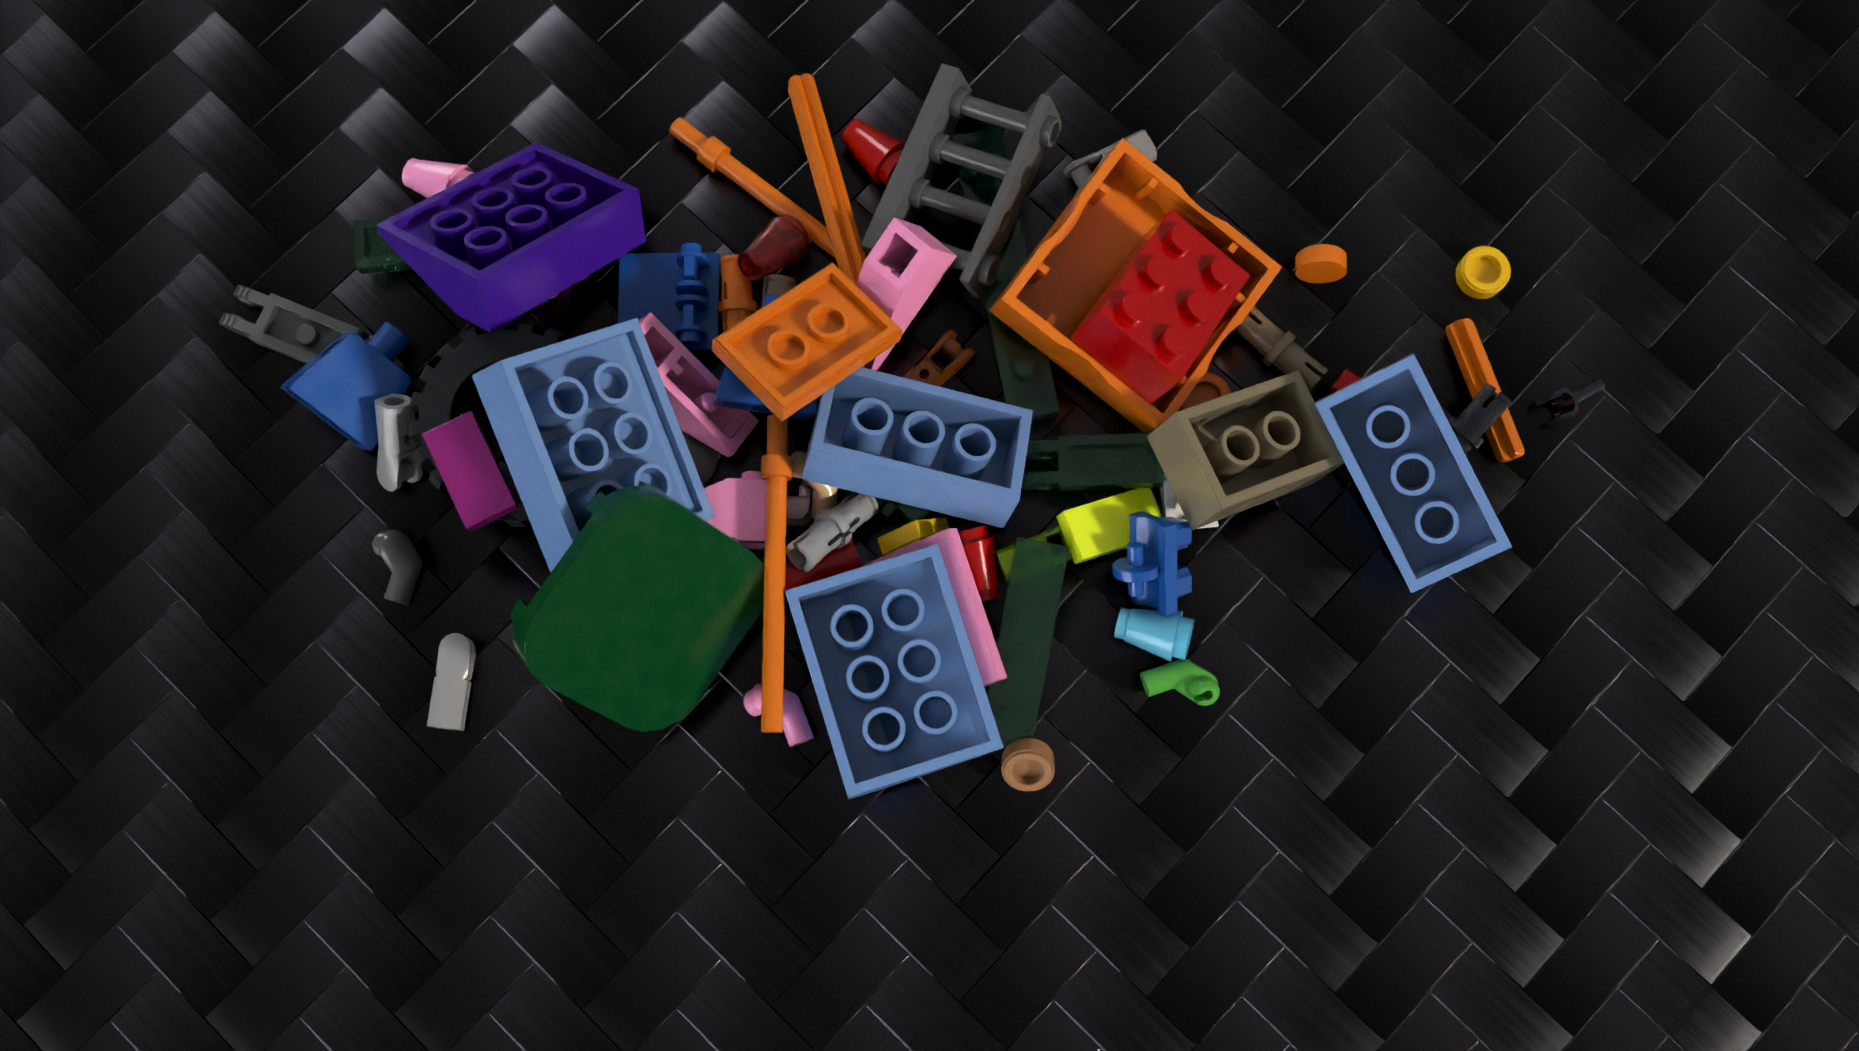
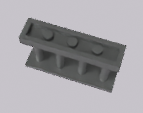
(932, 145)

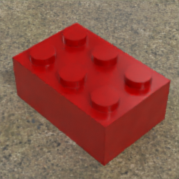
(1161, 307)

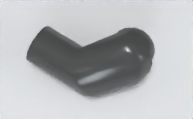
(402, 561)

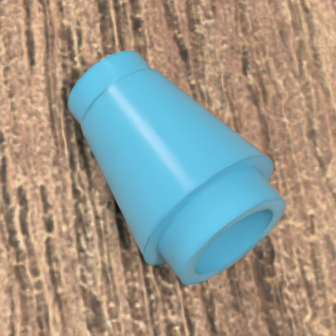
(1155, 633)

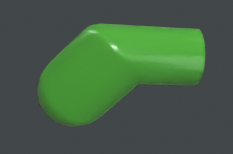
(1183, 677)

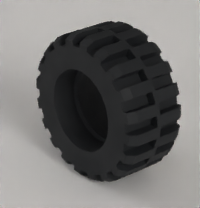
(452, 392)

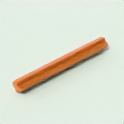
(827, 175)

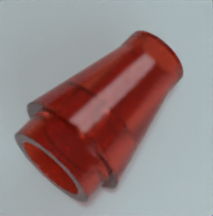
(776, 246)

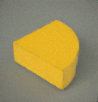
(911, 533)

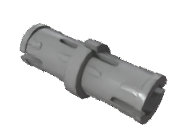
(831, 530)

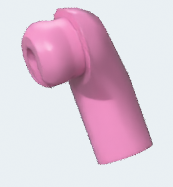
(794, 718)

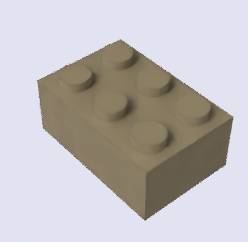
(1244, 449)

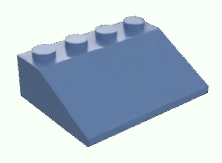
(586, 423)
(893, 671)

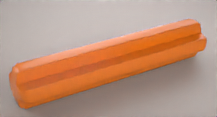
(1476, 372)

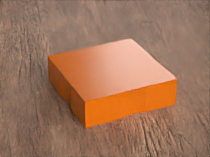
(1086, 251)

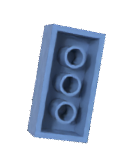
(920, 446)
(1412, 473)

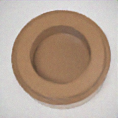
(1027, 764)

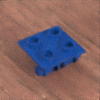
(676, 289)

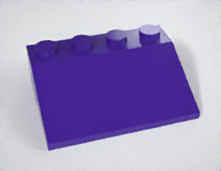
(517, 234)

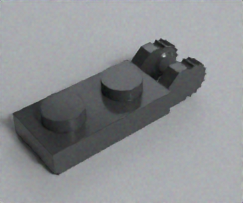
(286, 325)

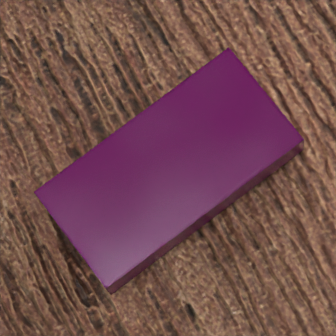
(470, 471)

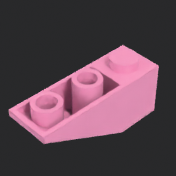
(903, 273)

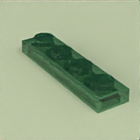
(1026, 635)

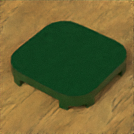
(640, 609)

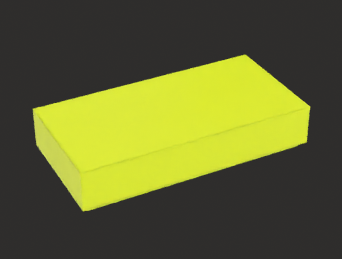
(1104, 524)

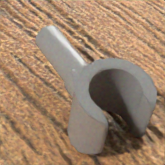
(799, 506)

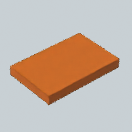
(806, 341)

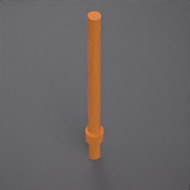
(717, 156)
(776, 470)

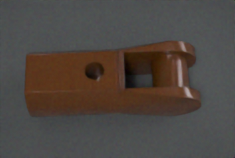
(928, 372)

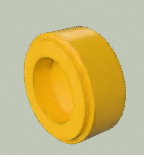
(1483, 272)

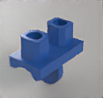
(1152, 563)

